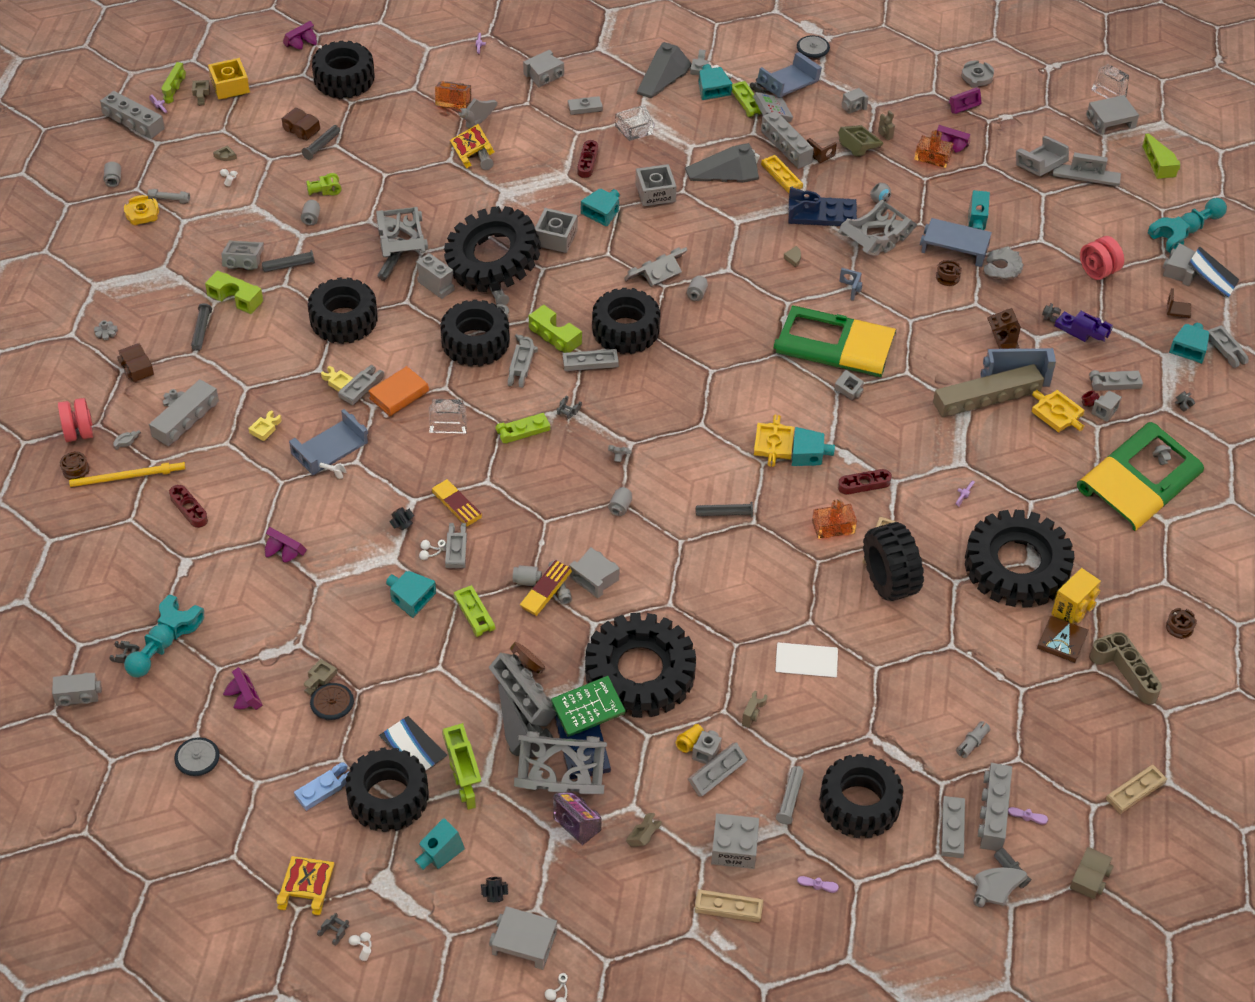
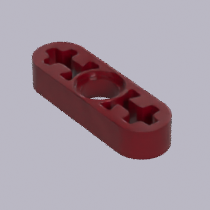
(587, 163)
(855, 486)
(189, 513)

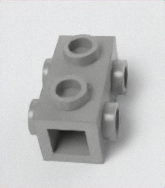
(76, 689)

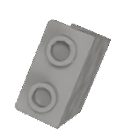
(1112, 112)
(1043, 158)
(524, 936)

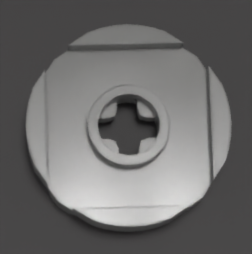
(977, 73)

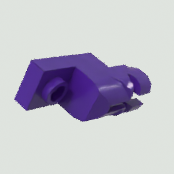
(1084, 326)

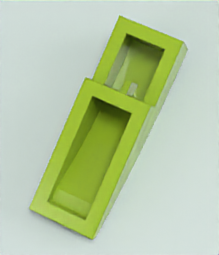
(461, 755)

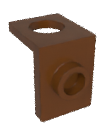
(820, 153)
(1176, 308)

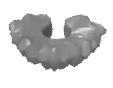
(1011, 257)

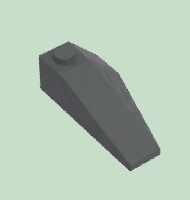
(665, 67)
(730, 164)
(517, 724)

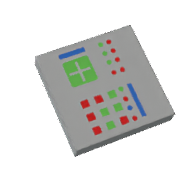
(772, 103)

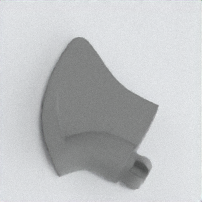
(477, 111)
(997, 884)

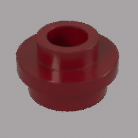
(1089, 398)

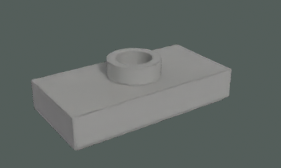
(585, 105)

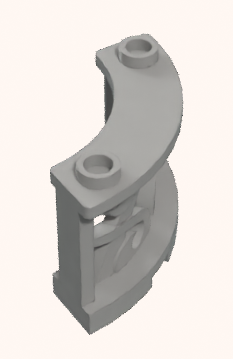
(875, 244)
(392, 245)
(582, 784)

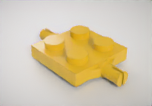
(1058, 410)
(774, 440)

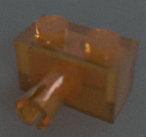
(452, 95)
(934, 150)
(834, 520)

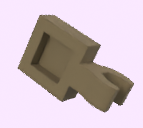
(200, 89)
(886, 127)
(321, 674)
(751, 712)
(642, 833)

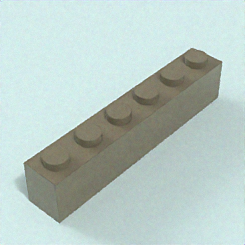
(987, 390)

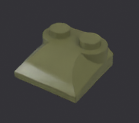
(858, 139)

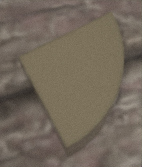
(225, 154)
(793, 256)

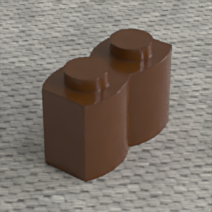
(300, 123)
(135, 362)

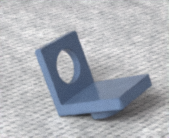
(856, 282)

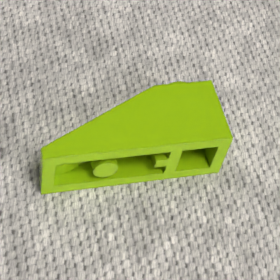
(1161, 158)

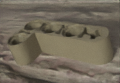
(1131, 664)

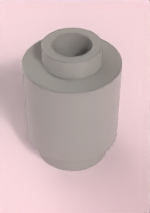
(112, 174)
(310, 212)
(697, 288)
(620, 501)
(526, 575)

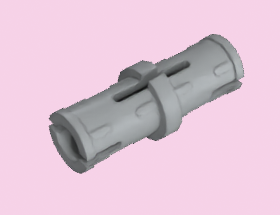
(973, 739)

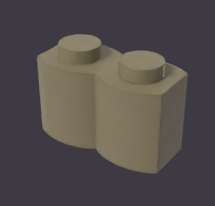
(1091, 872)

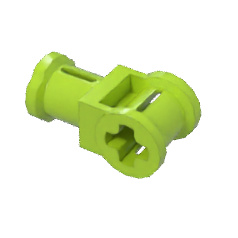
(325, 185)

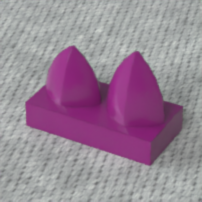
(304, 32)
(965, 100)
(957, 137)
(277, 540)
(243, 684)

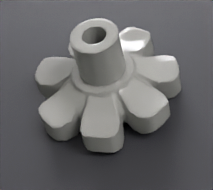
(105, 330)
(171, 397)
(619, 452)

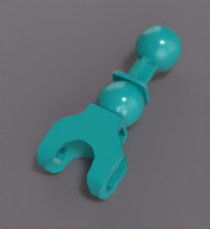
(1180, 227)
(170, 626)

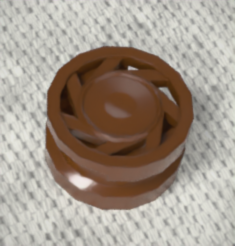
(949, 272)
(74, 466)
(1181, 623)

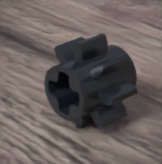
(401, 518)
(494, 889)

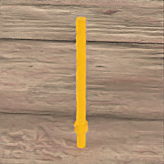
(165, 468)

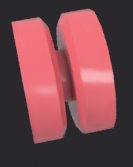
(1102, 257)
(75, 419)

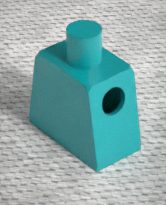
(713, 83)
(601, 206)
(978, 218)
(1191, 342)
(809, 448)
(411, 591)
(440, 846)

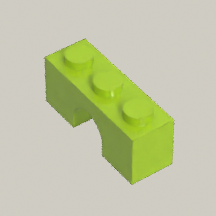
(246, 295)
(544, 324)

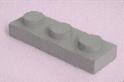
(590, 360)
(717, 769)
(953, 827)

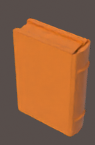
(398, 391)

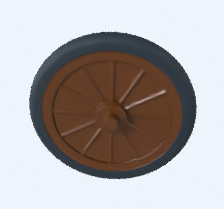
(332, 701)

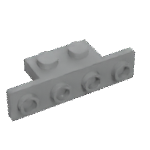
(1088, 168)
(659, 270)

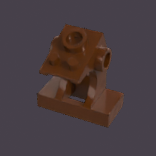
(1005, 324)

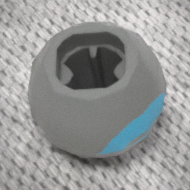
(880, 192)

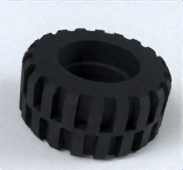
(343, 69)
(626, 304)
(342, 326)
(475, 349)
(893, 561)
(391, 812)
(855, 818)

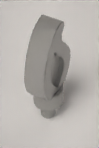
(526, 341)
(125, 439)

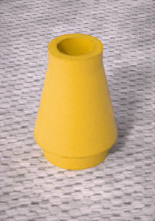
(689, 738)

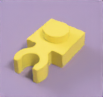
(336, 380)
(265, 427)

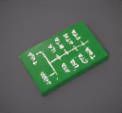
(588, 706)

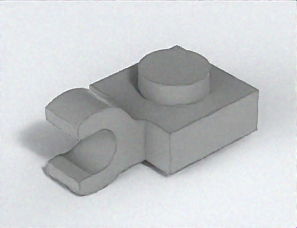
(697, 64)

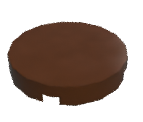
(527, 657)

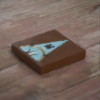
(1062, 639)

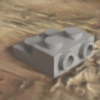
(242, 254)

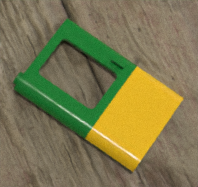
(860, 347)
(1129, 489)

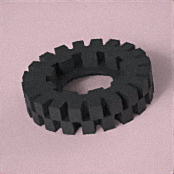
(505, 223)
(992, 576)
(668, 643)

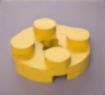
(137, 216)

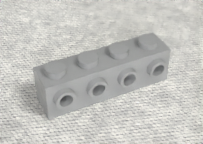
(132, 114)
(787, 139)
(184, 412)
(523, 689)
(996, 806)

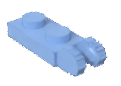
(322, 787)

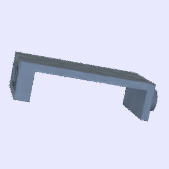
(791, 78)
(957, 238)
(1008, 359)
(330, 444)

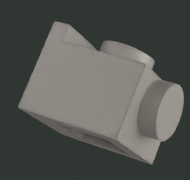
(854, 101)
(849, 380)
(1106, 406)
(707, 747)

